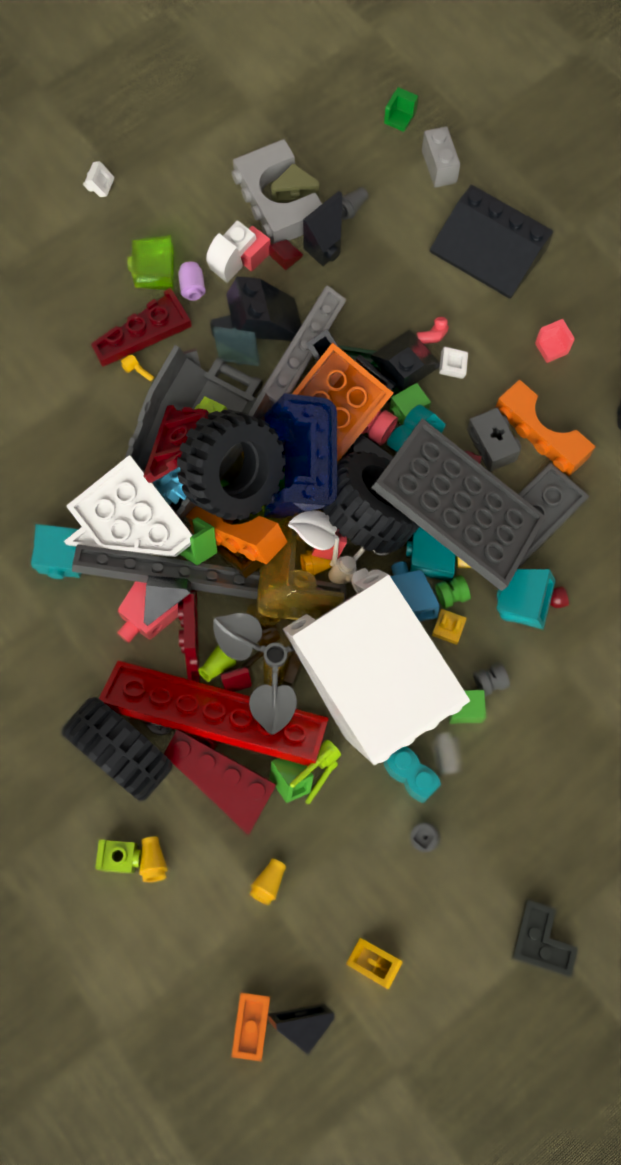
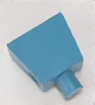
(415, 591)

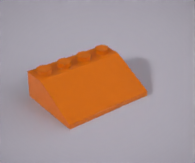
(350, 388)

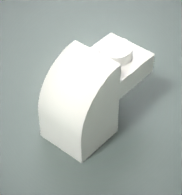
(226, 251)

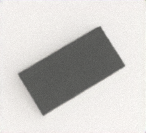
(556, 499)

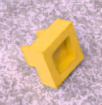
(449, 626)

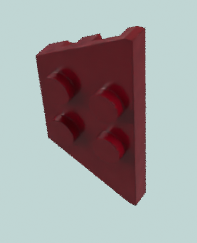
(169, 440)
(189, 636)

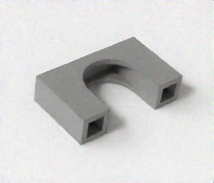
(256, 171)

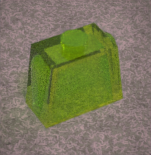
(152, 263)

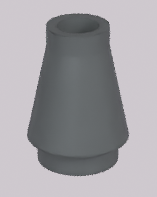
(352, 202)

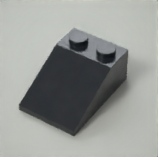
(262, 309)

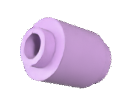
(191, 281)

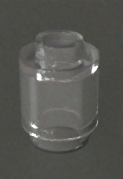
(447, 754)

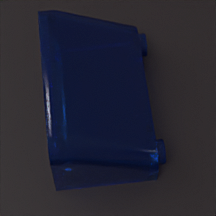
(310, 441)

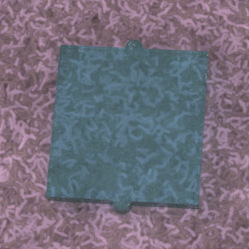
(236, 346)

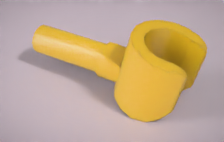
(130, 363)

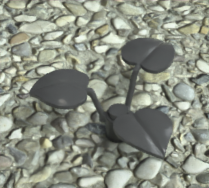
(268, 704)

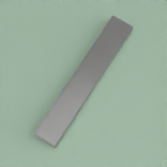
(298, 354)

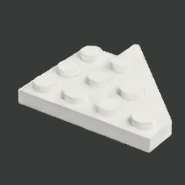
(128, 515)

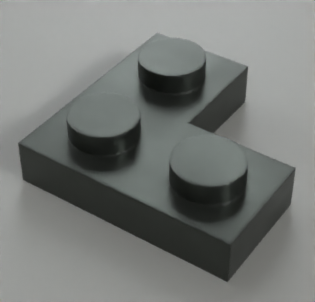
(535, 945)

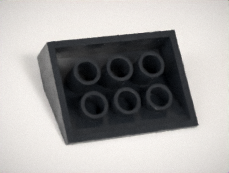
(491, 241)

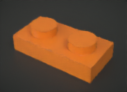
(251, 1026)

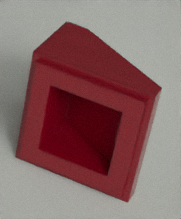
(284, 253)
(236, 679)

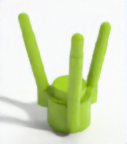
(327, 758)

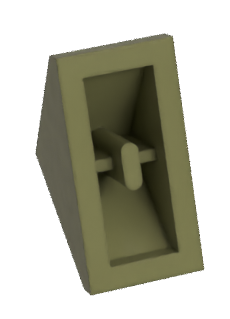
(294, 185)

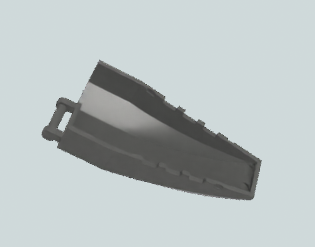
(185, 385)

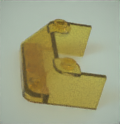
(288, 591)

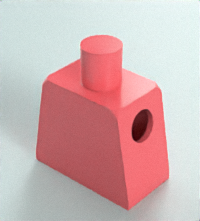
(133, 613)

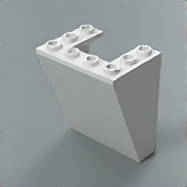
(377, 669)

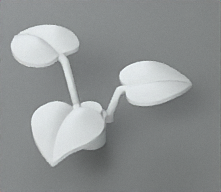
(320, 534)

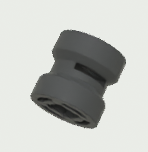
(491, 679)

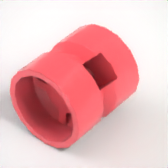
(381, 427)

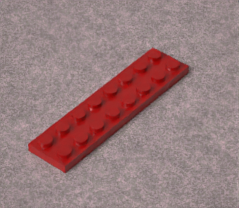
(209, 713)

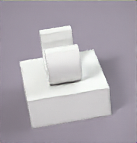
(99, 179)
(453, 362)

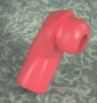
(436, 333)

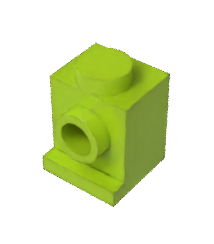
(105, 856)

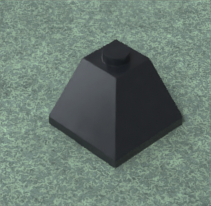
(323, 230)
(405, 360)

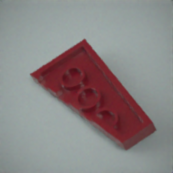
(154, 324)
(224, 781)

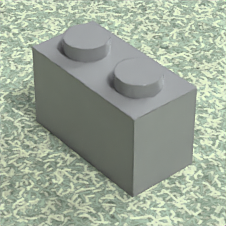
(440, 157)

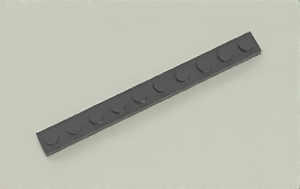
(202, 577)

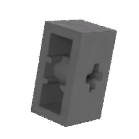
(500, 449)

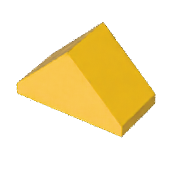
(374, 963)

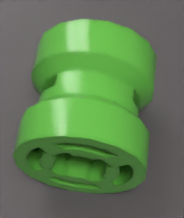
(452, 591)

